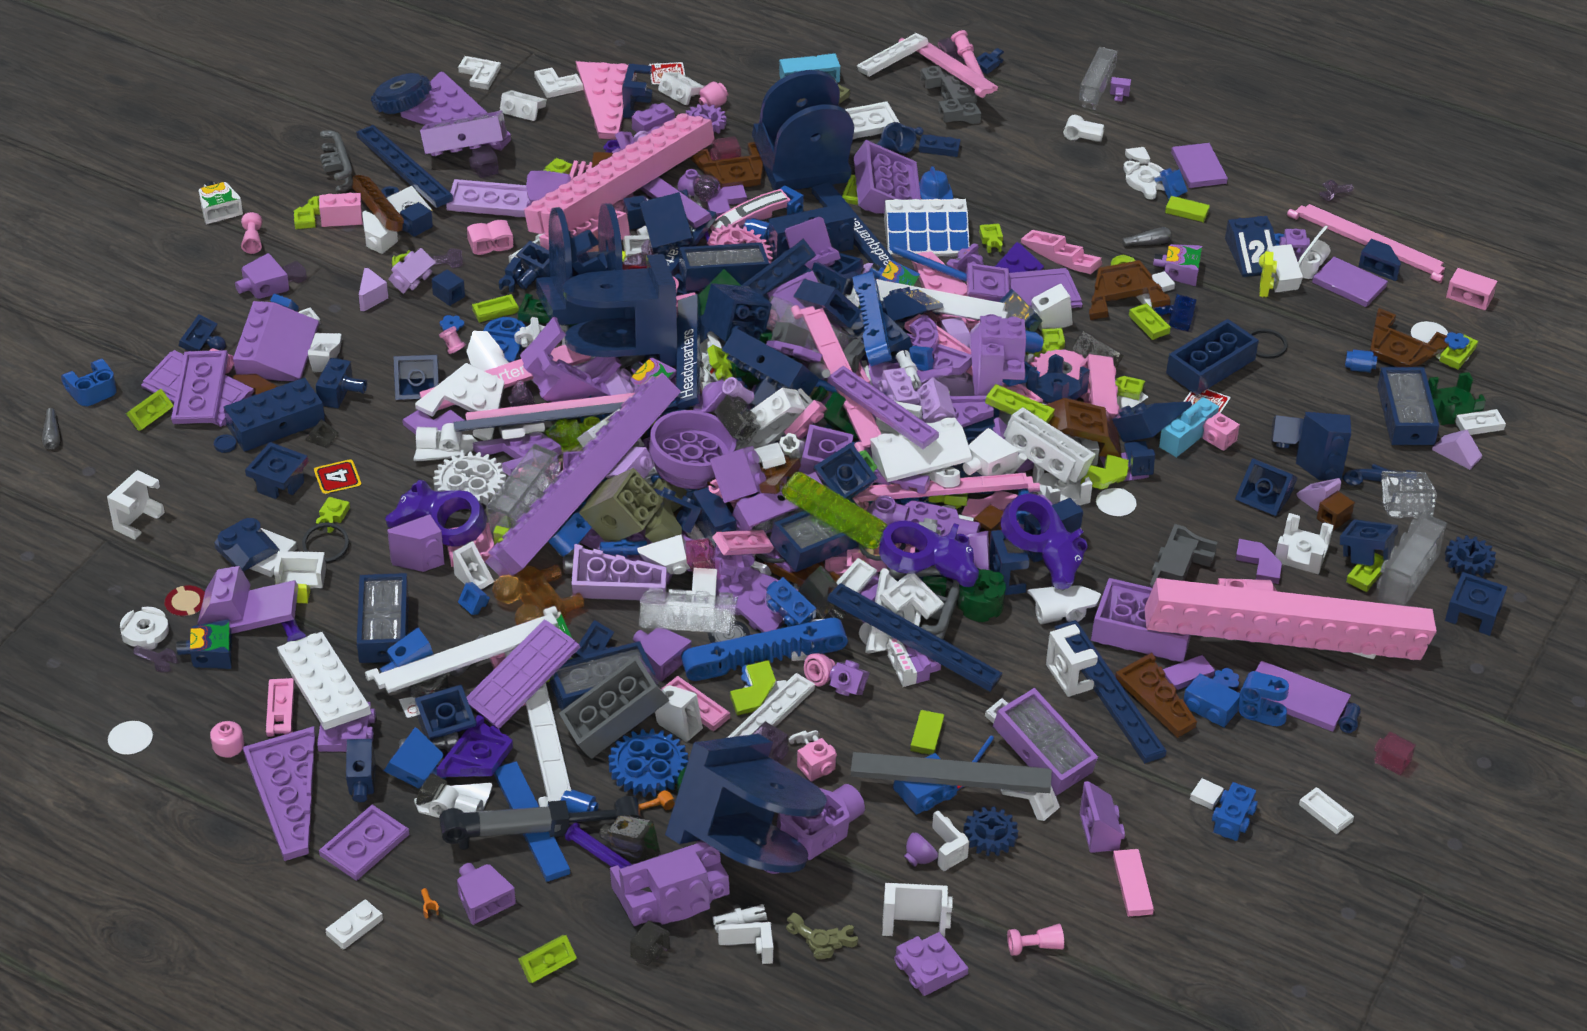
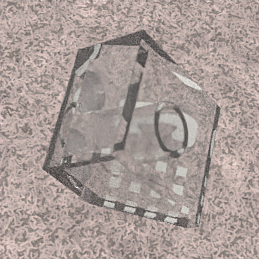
(1407, 494)

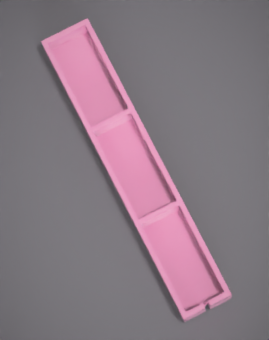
(622, 172)
(1289, 619)

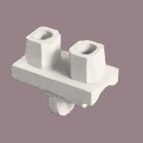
(528, 334)

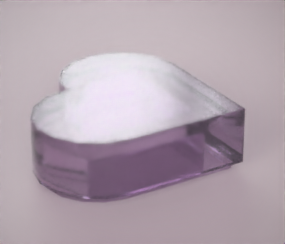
(295, 272)

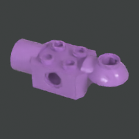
(914, 511)
(827, 828)

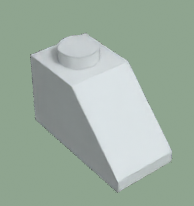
(376, 235)
(667, 553)

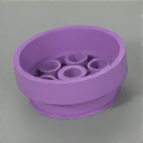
(684, 445)

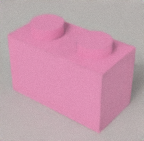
(340, 209)
(1471, 289)

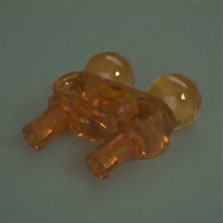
(535, 592)

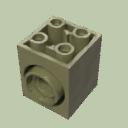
(621, 506)

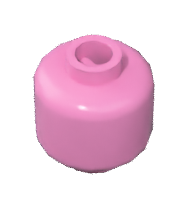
(713, 94)
(227, 739)

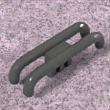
(336, 160)
(945, 613)

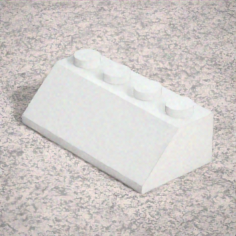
(901, 458)

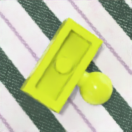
(1268, 267)

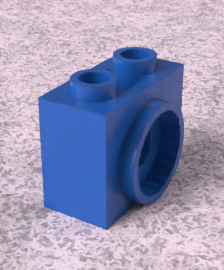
(924, 796)

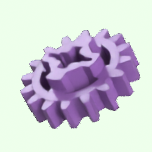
(714, 114)

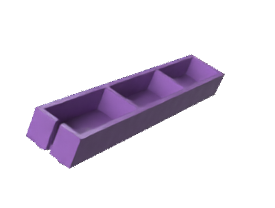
(582, 476)

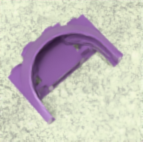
(997, 351)
(560, 380)
(679, 882)

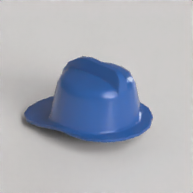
(935, 185)

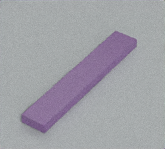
(695, 214)
(883, 407)

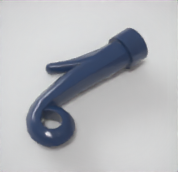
(1356, 476)

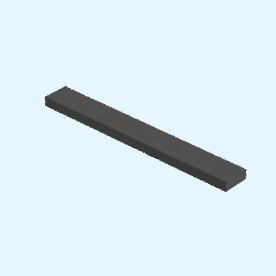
(951, 772)

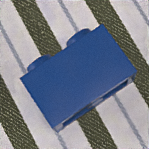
(1212, 700)

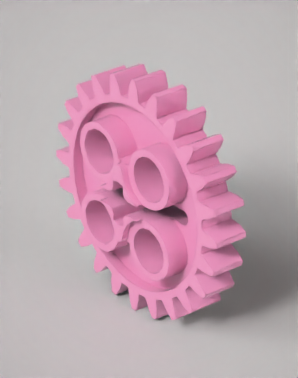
(735, 235)

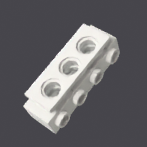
(1050, 445)

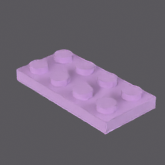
(488, 198)

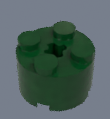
(984, 597)

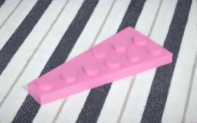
(603, 93)
(941, 282)

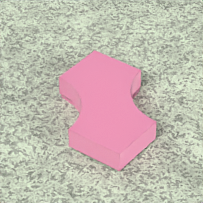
(999, 499)

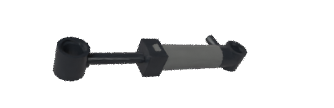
(555, 819)

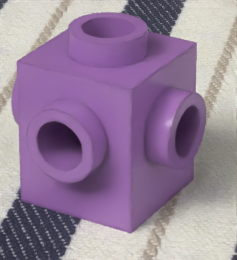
(1297, 239)
(848, 678)

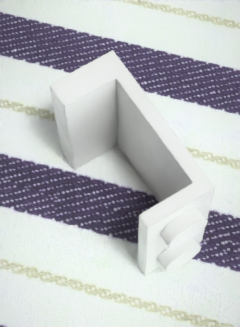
(916, 904)

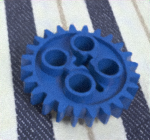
(647, 762)

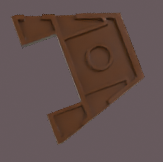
(732, 171)
(1124, 281)
(1400, 348)
(776, 475)

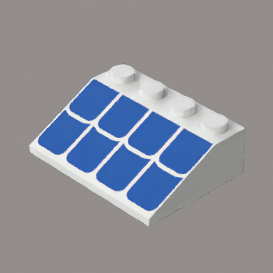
(927, 226)

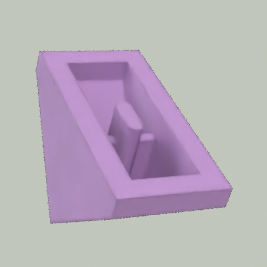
(372, 290)
(1459, 448)
(1317, 492)

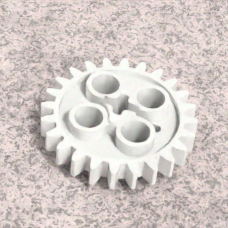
(470, 474)

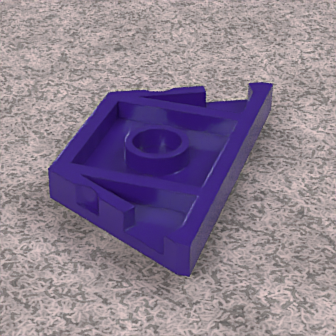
(1019, 260)
(476, 752)

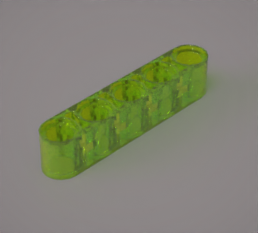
(834, 510)

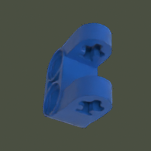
(91, 387)
(1254, 696)

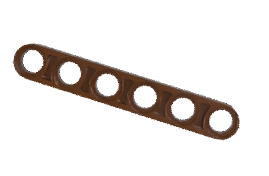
(378, 203)

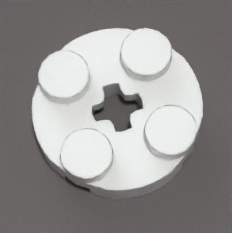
(148, 637)

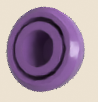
(686, 181)
(919, 850)

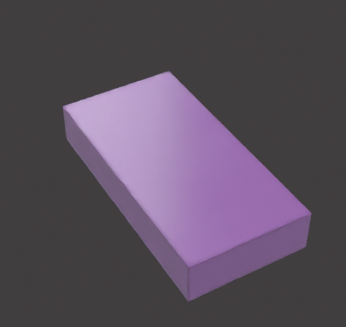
(1184, 673)

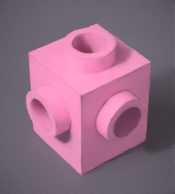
(1220, 431)
(816, 759)

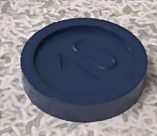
(225, 443)

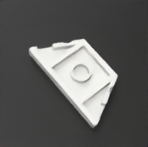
(877, 639)

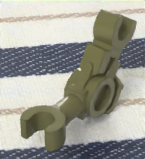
(822, 941)

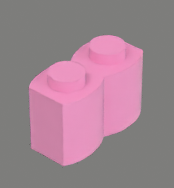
(489, 237)

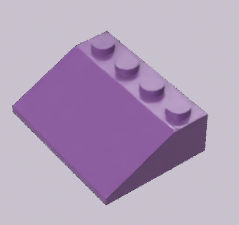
(883, 177)
(274, 342)
(1122, 623)

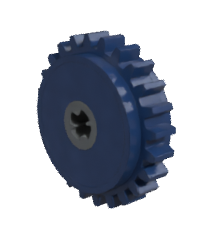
(401, 93)

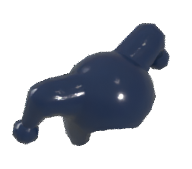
(899, 137)

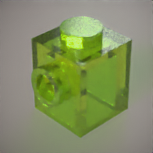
(565, 433)

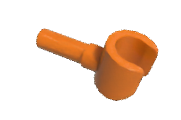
(663, 798)
(428, 903)

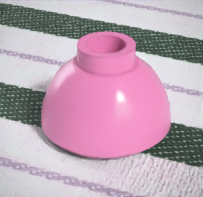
(818, 668)

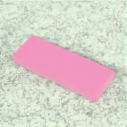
(743, 542)
(711, 713)
(1133, 882)

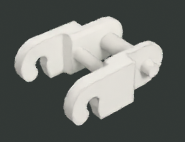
(804, 737)

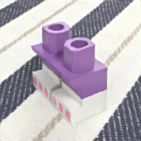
(910, 664)

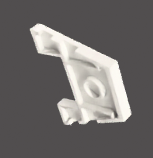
(468, 389)

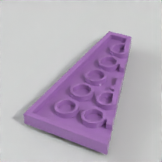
(751, 596)

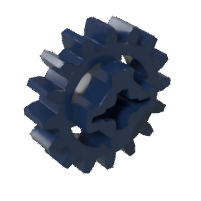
(1470, 556)
(991, 831)

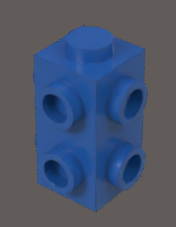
(789, 603)
(1234, 812)

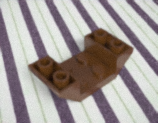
(1086, 422)

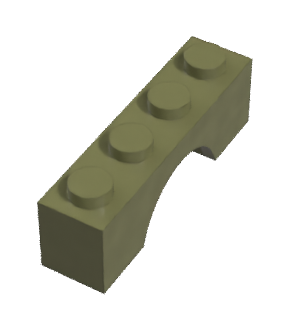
(663, 523)

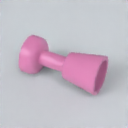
(251, 241)
(1047, 938)

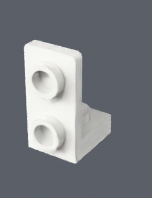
(778, 404)
(1042, 803)
(956, 843)
(749, 933)

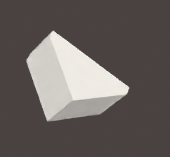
(320, 355)
(470, 566)

